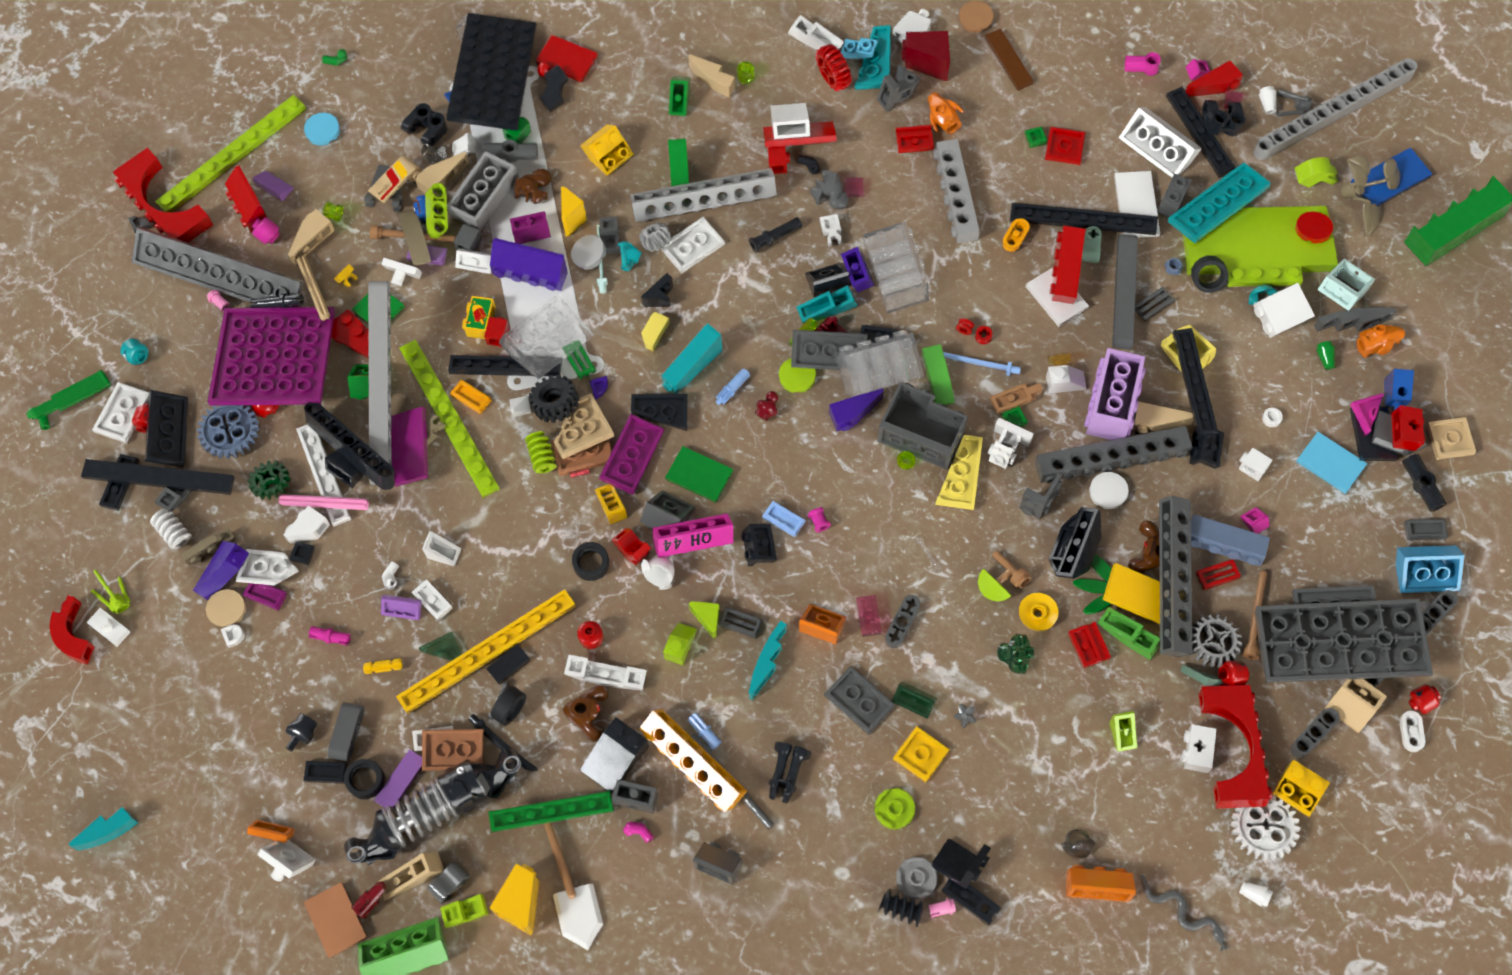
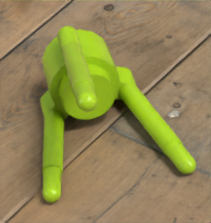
(118, 603)

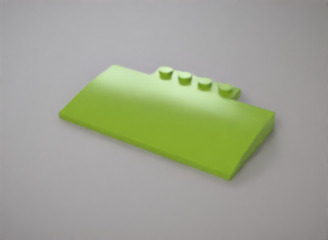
(1263, 248)

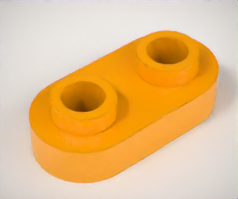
(1015, 236)

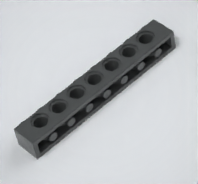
(1176, 436)
(1175, 576)

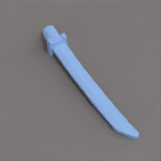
(1008, 368)

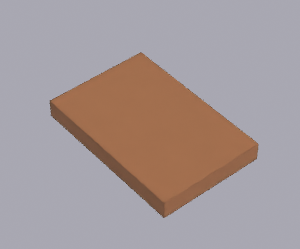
(586, 459)
(451, 747)
(335, 920)

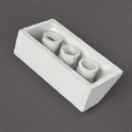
(1159, 142)

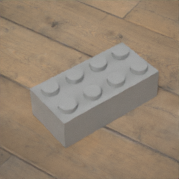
(482, 191)

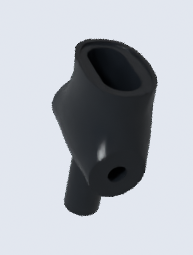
(300, 730)

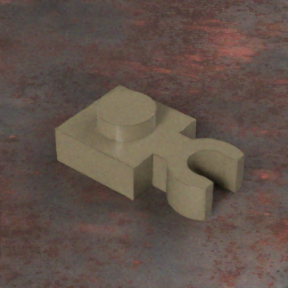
(432, 427)

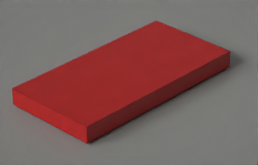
(819, 133)

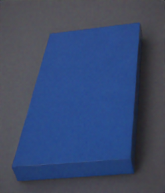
(1411, 174)

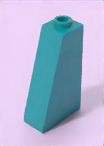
(693, 359)

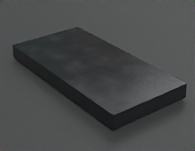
(166, 429)

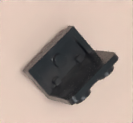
(959, 863)

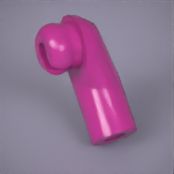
(638, 828)

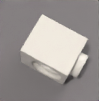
(1254, 464)

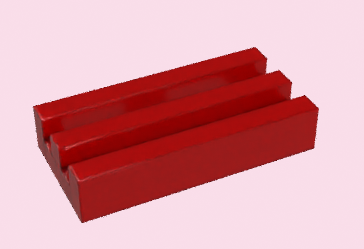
(1199, 573)

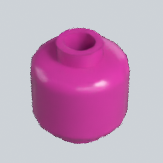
(265, 230)

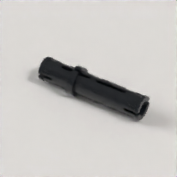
(283, 301)

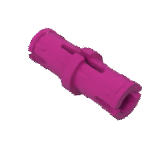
(329, 635)

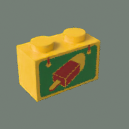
(478, 314)

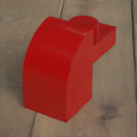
(631, 546)

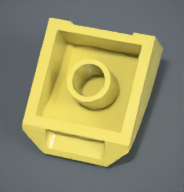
(1205, 348)

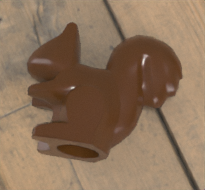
(529, 185)

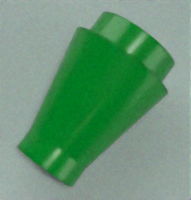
(1326, 353)

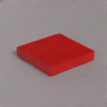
(1065, 145)

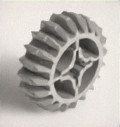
(1220, 655)

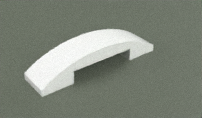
(605, 674)

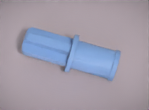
(704, 731)

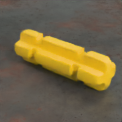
(382, 666)

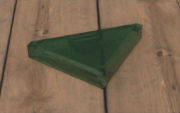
(443, 647)

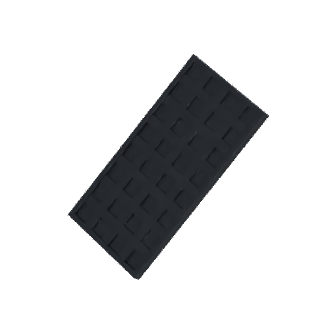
(491, 72)

